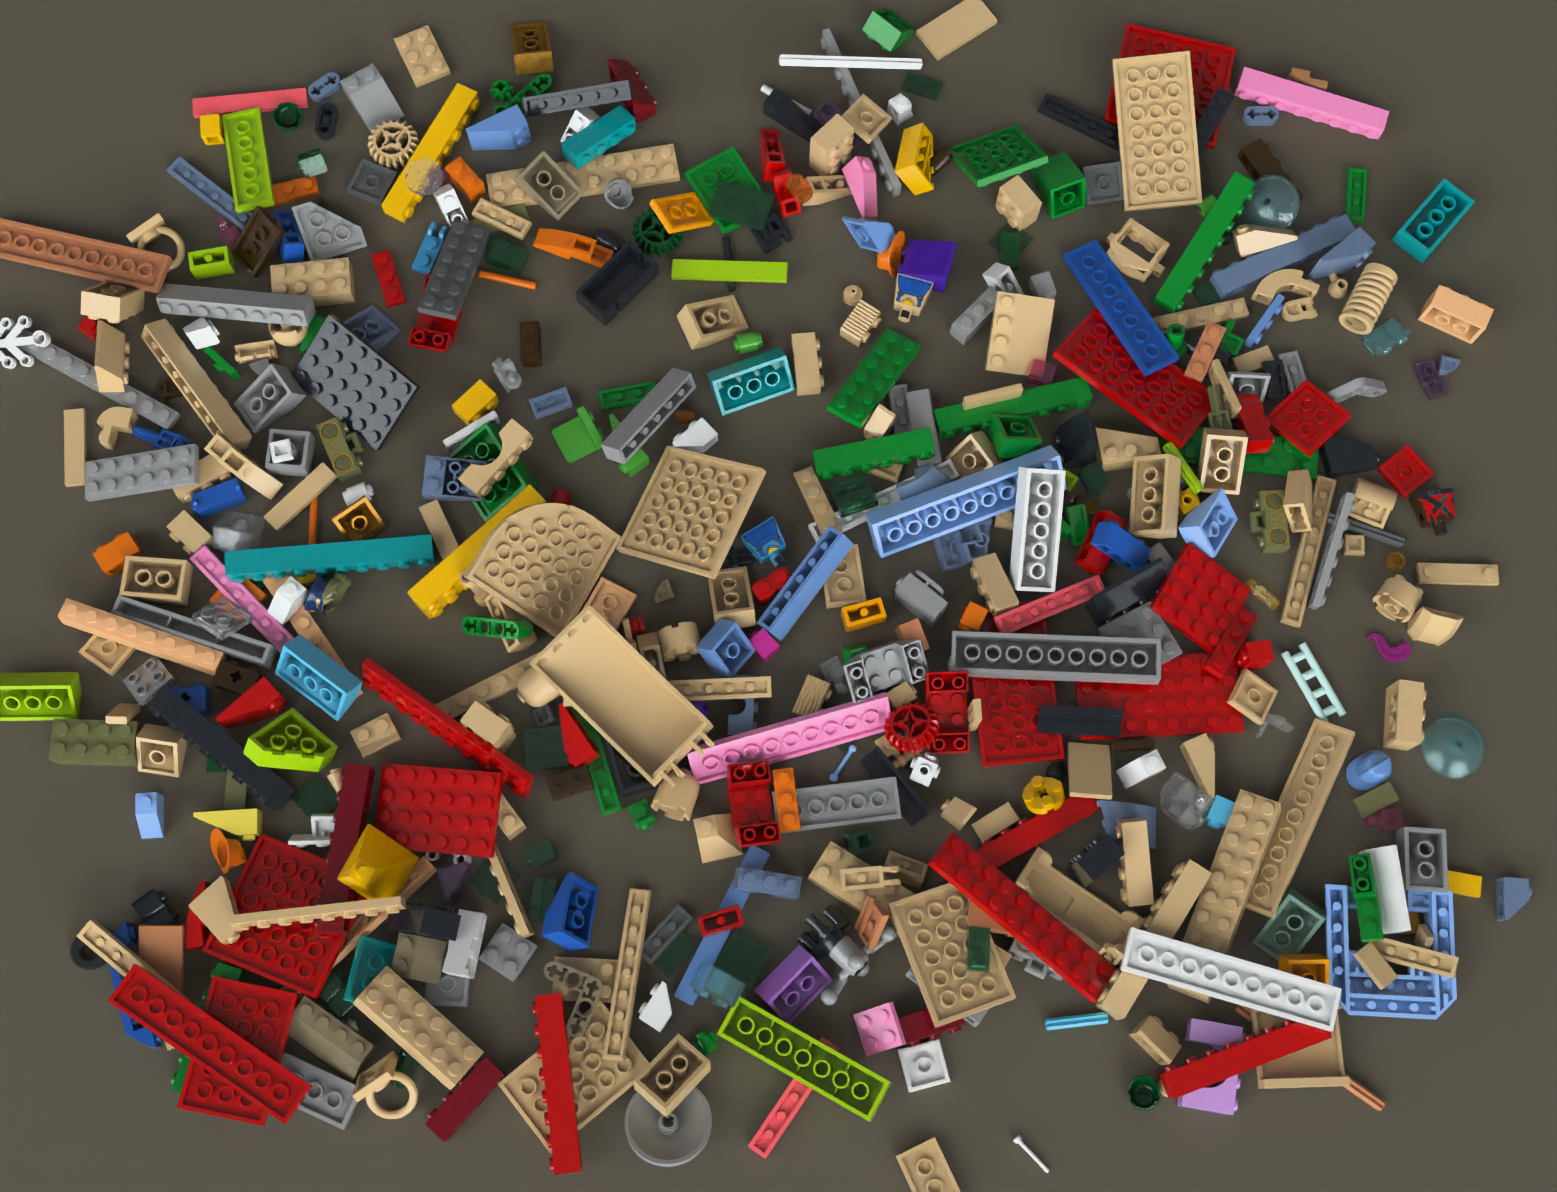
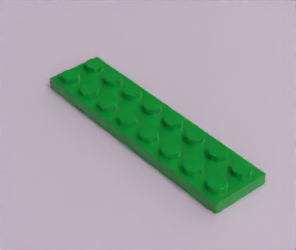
(1276, 462)

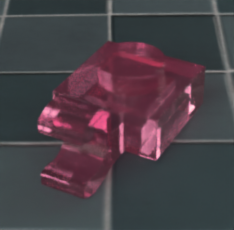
(229, 234)
(1388, 820)

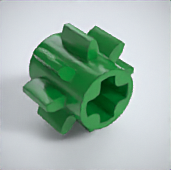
(501, 90)
(705, 1042)

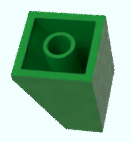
(1060, 185)

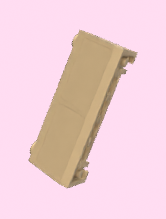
(1077, 908)

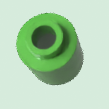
(748, 342)

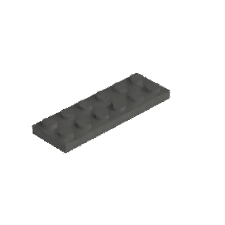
(454, 270)

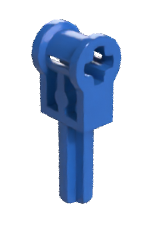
(160, 440)

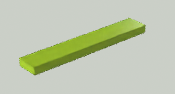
(729, 270)

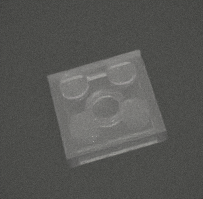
(222, 617)

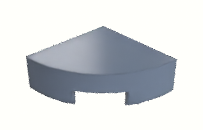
(1447, 365)

